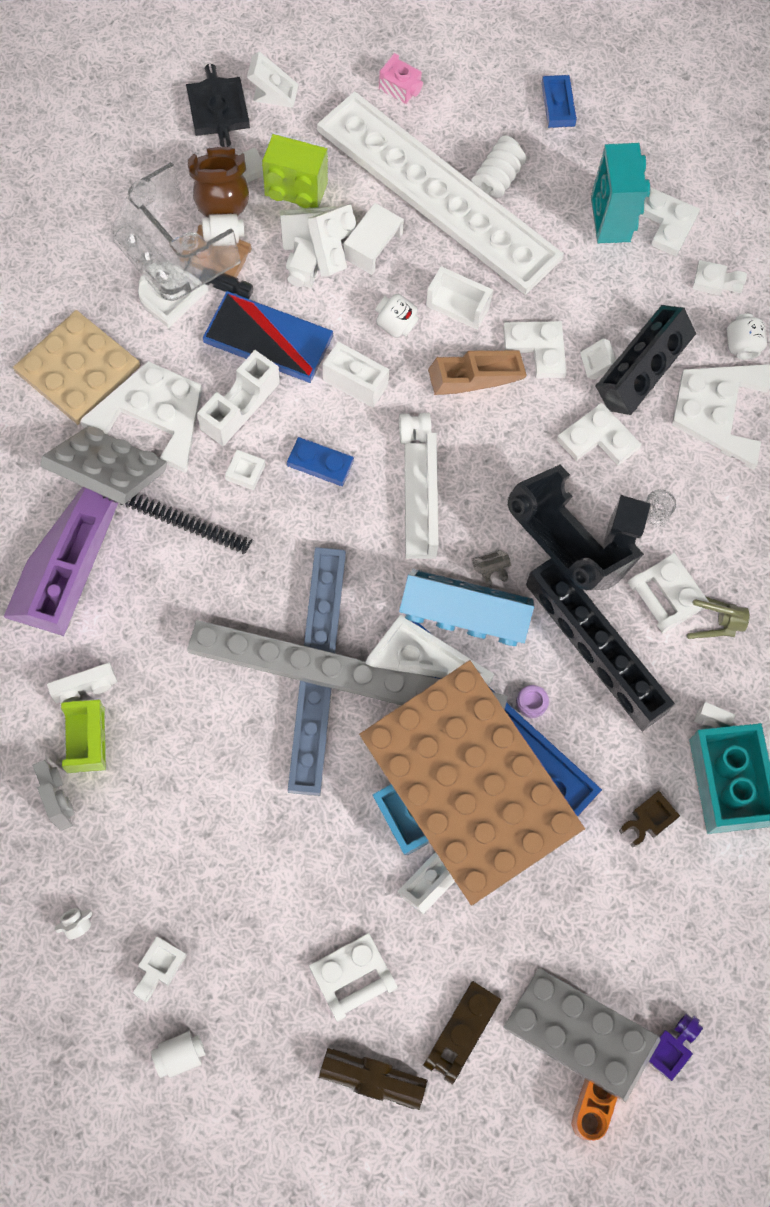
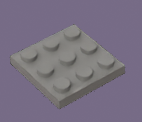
(104, 464)

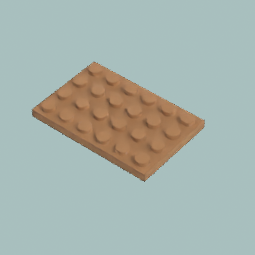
(471, 782)

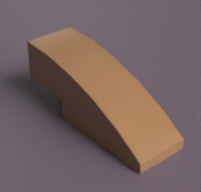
(476, 371)

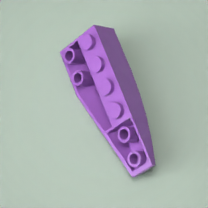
(62, 564)

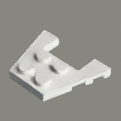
(159, 400)
(708, 406)

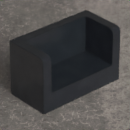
(627, 522)

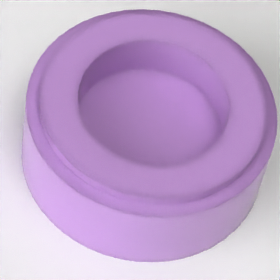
(532, 701)

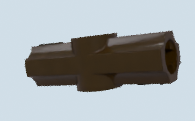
(373, 1079)

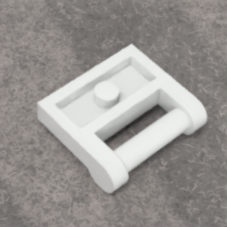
(676, 587)
(348, 966)

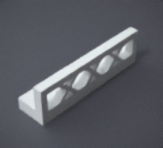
(421, 499)

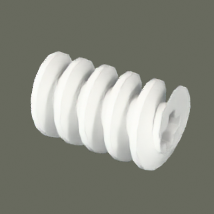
(500, 167)

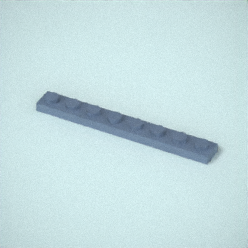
(313, 699)

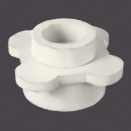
(74, 923)

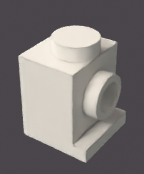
(302, 264)

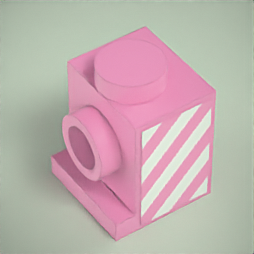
(400, 79)

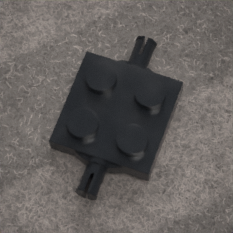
(217, 106)

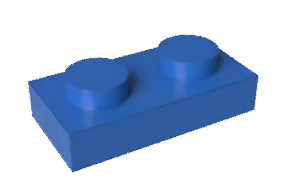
(558, 101)
(320, 461)

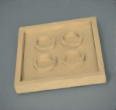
(76, 366)

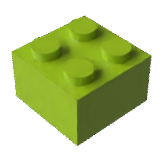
(295, 171)

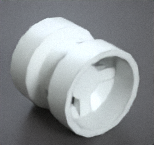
(414, 427)

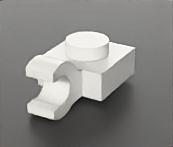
(713, 278)
(161, 965)

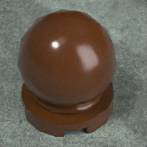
(219, 181)

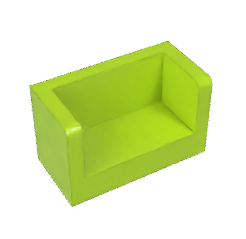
(84, 736)

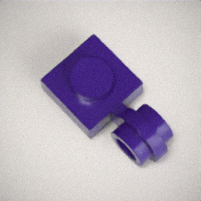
(671, 1053)

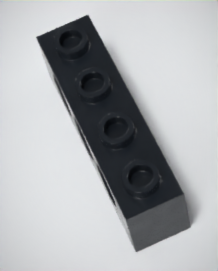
(646, 359)

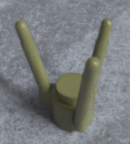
(730, 616)

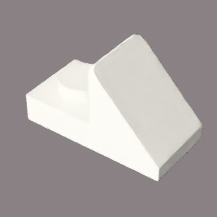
(271, 82)

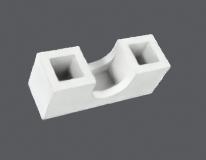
(254, 383)

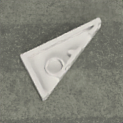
(416, 651)

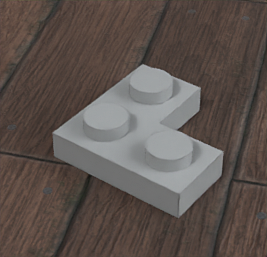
(55, 803)

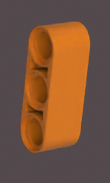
(600, 1108)

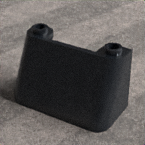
(541, 511)

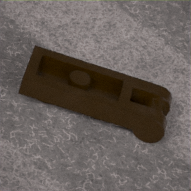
(463, 1031)

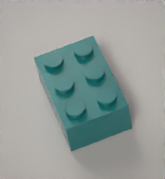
(619, 192)
(732, 777)

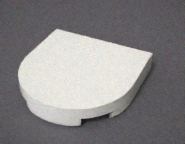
(167, 311)

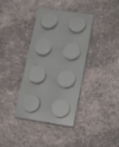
(582, 1034)

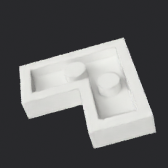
(675, 220)
(326, 233)
(544, 340)
(600, 429)

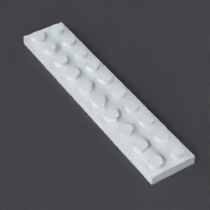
(440, 193)

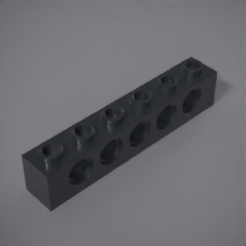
(600, 645)

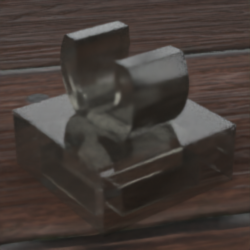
(491, 563)

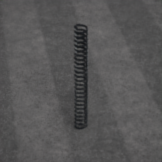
(190, 525)

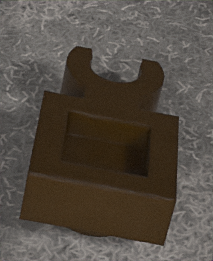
(652, 816)

